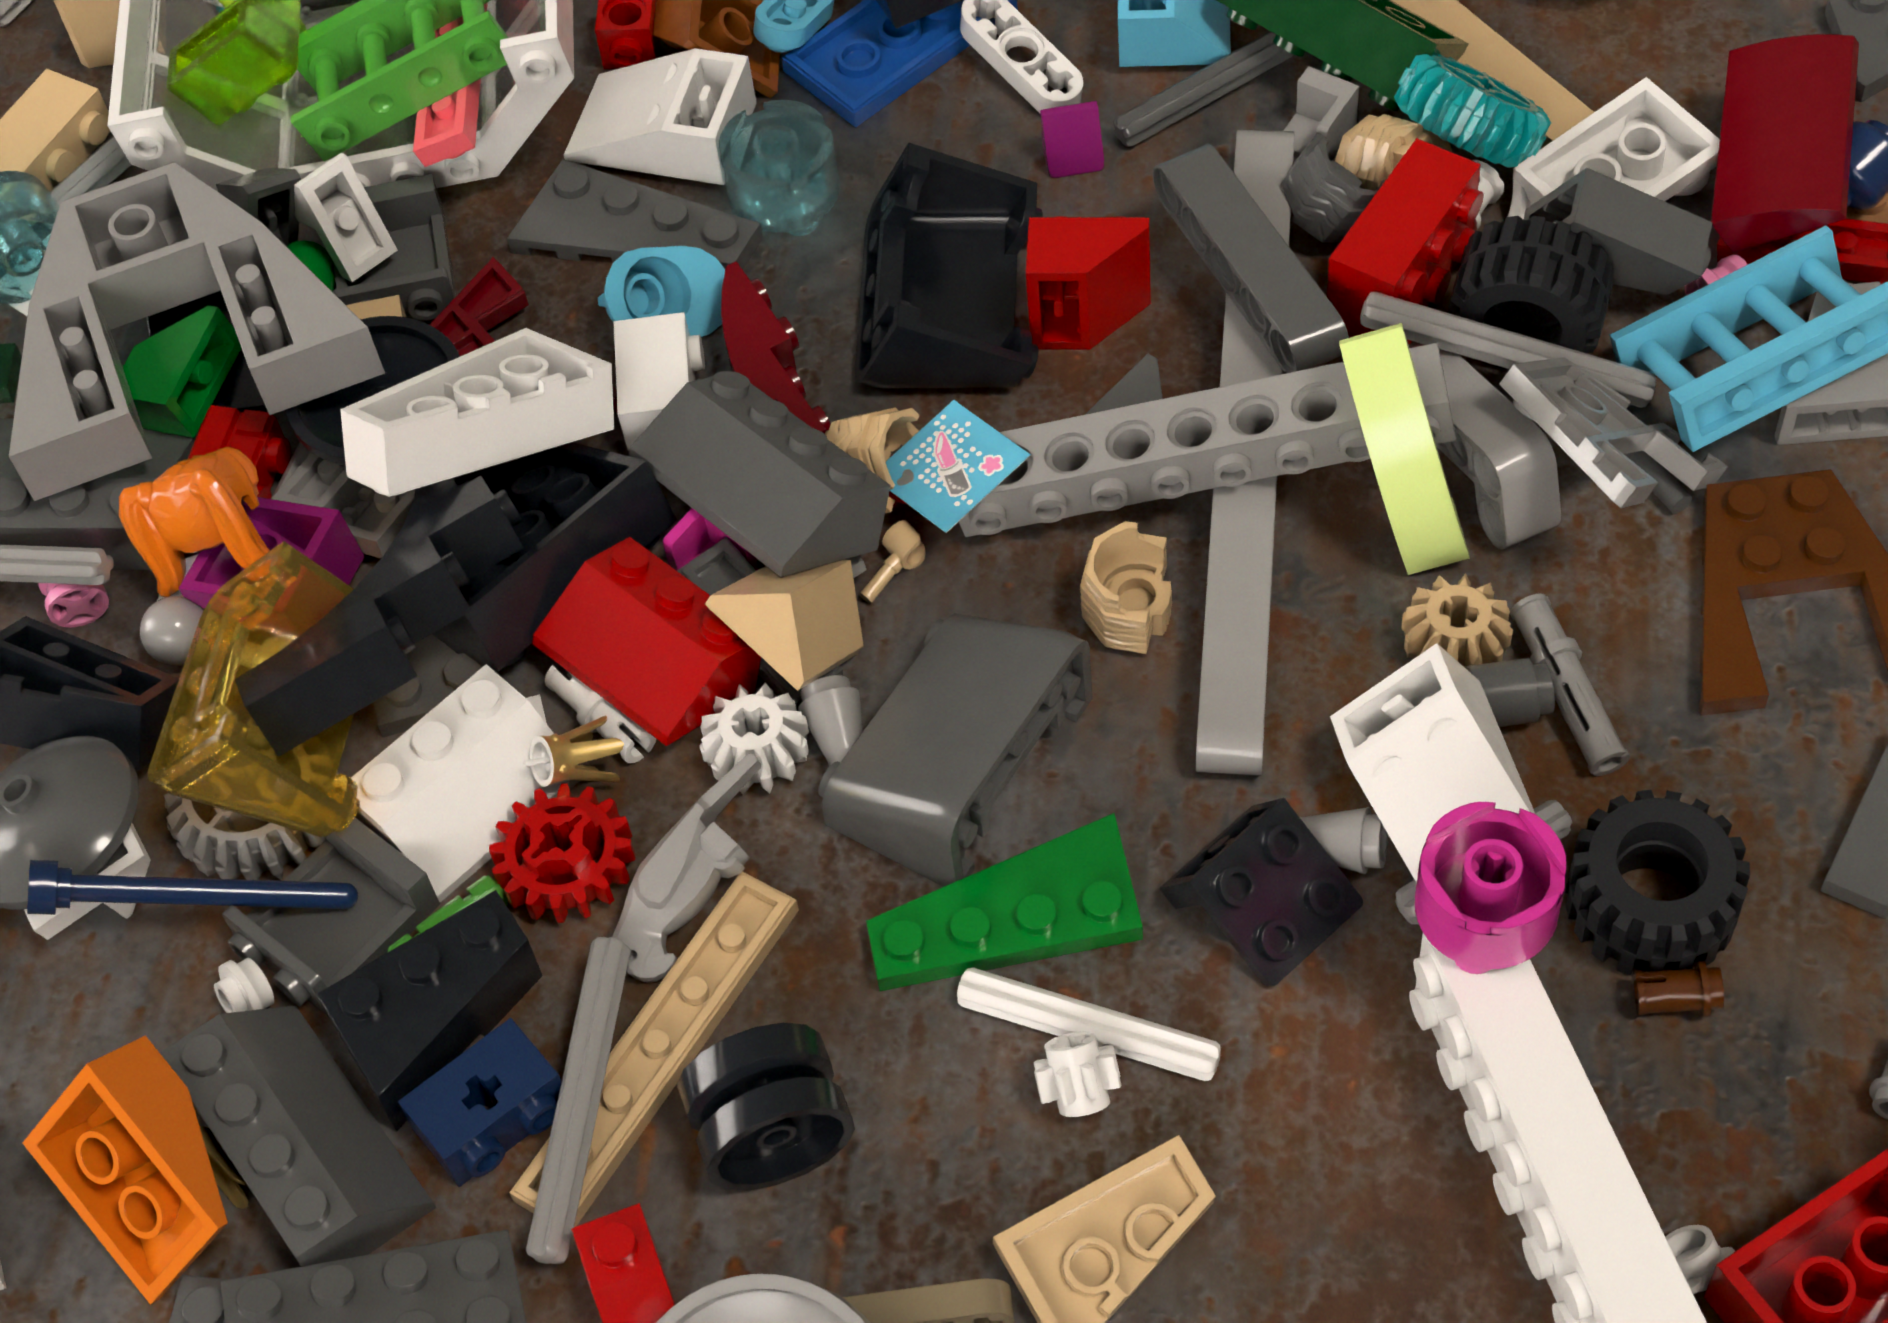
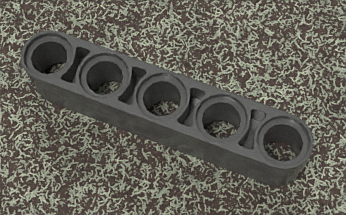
(1250, 259)

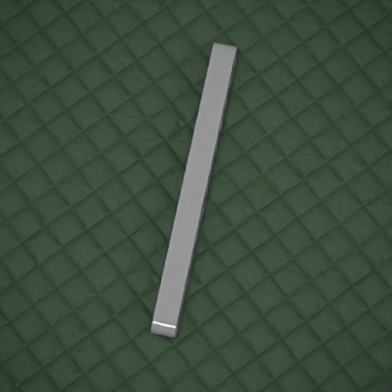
(1242, 520)

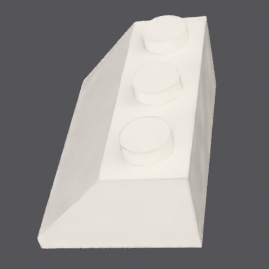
(454, 778)

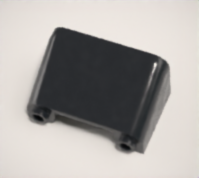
(944, 276)

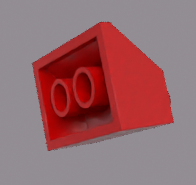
(646, 641)

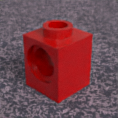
(626, 32)

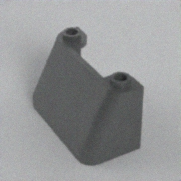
(954, 739)

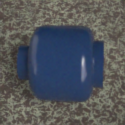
(1868, 165)

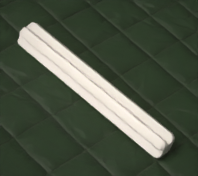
(1064, 1015)

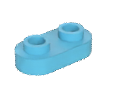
(790, 23)

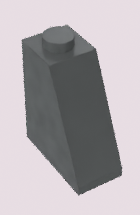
(1645, 238)

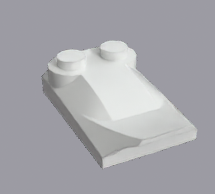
(1633, 139)

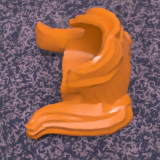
(191, 511)

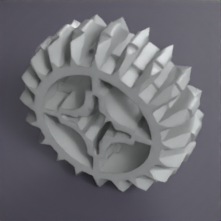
(234, 842)

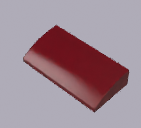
(1785, 138)

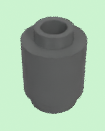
(1516, 690)

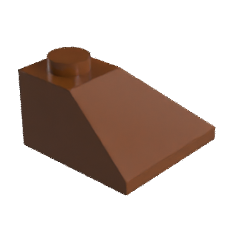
(721, 28)

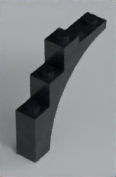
(365, 639)

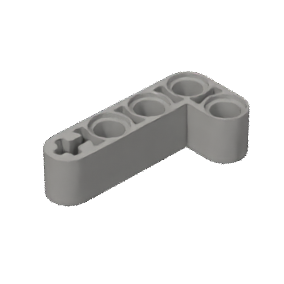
(1502, 456)

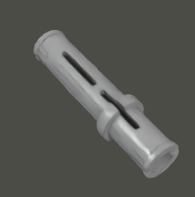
(1572, 688)

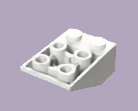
(664, 115)
(1425, 748)

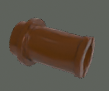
(1679, 990)

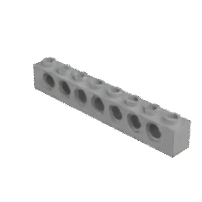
(1192, 444)

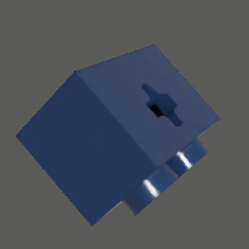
(451, 1104)

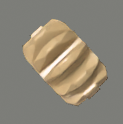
(1460, 620)

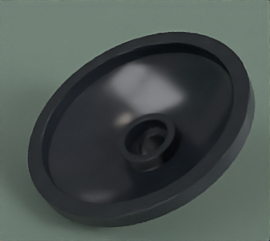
(405, 350)

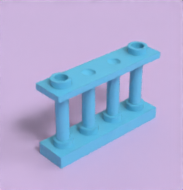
(1775, 372)

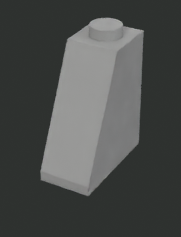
(1844, 408)

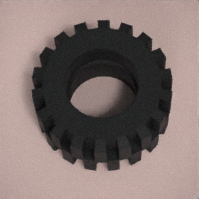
(1535, 282)
(1666, 838)

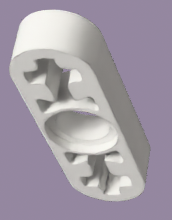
(1017, 31)

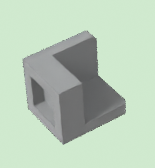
(1323, 107)

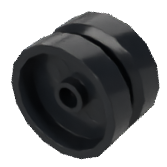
(765, 1106)

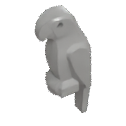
(681, 877)

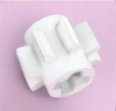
(1077, 1074)

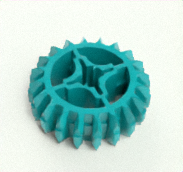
(1471, 110)

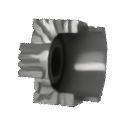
(1324, 193)

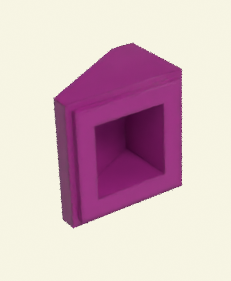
(1072, 139)

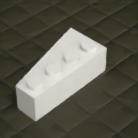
(477, 413)

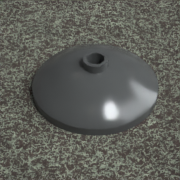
(63, 805)

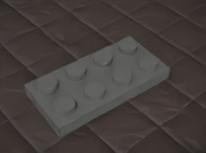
(427, 1283)

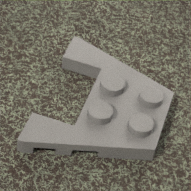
(1597, 430)

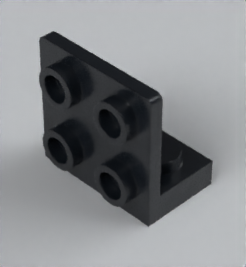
(1267, 889)

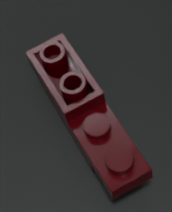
(764, 345)

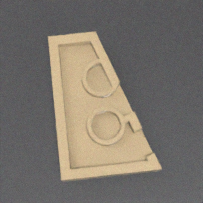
(1106, 1238)

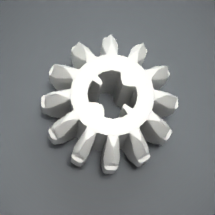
(755, 726)

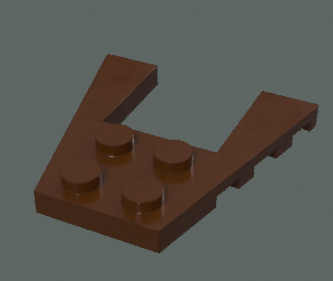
(1774, 542)

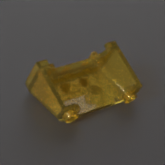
(209, 739)

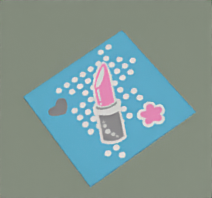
(952, 465)

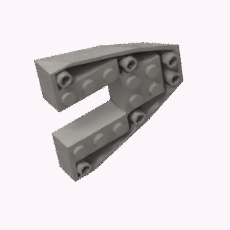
(138, 254)

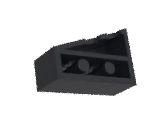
(71, 687)

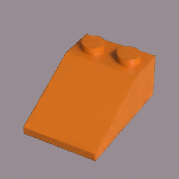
(133, 1164)

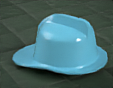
(666, 282)

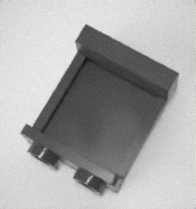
(422, 265)
(321, 945)

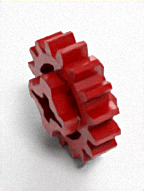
(562, 852)

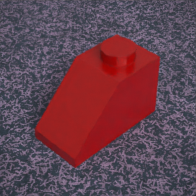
(624, 1267)

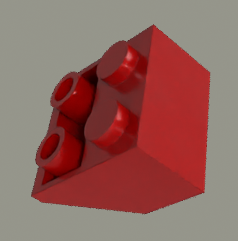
(1085, 278)

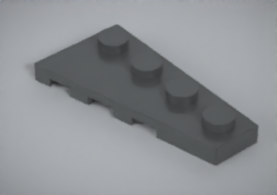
(608, 215)

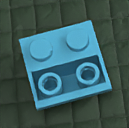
(1172, 32)

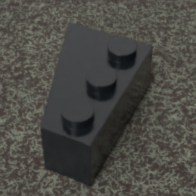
(431, 998)

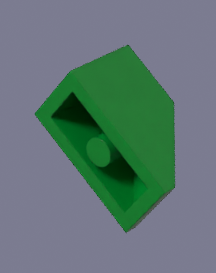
(181, 371)

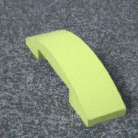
(1403, 449)

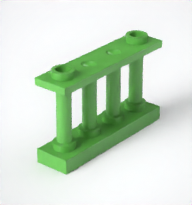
(393, 91)

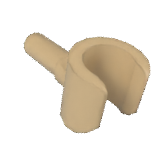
(906, 552)

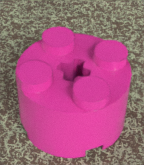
(1490, 886)

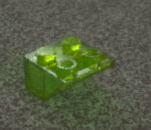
(236, 57)

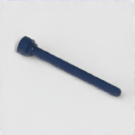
(56, 887)

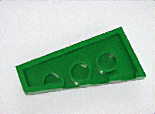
(1023, 910)

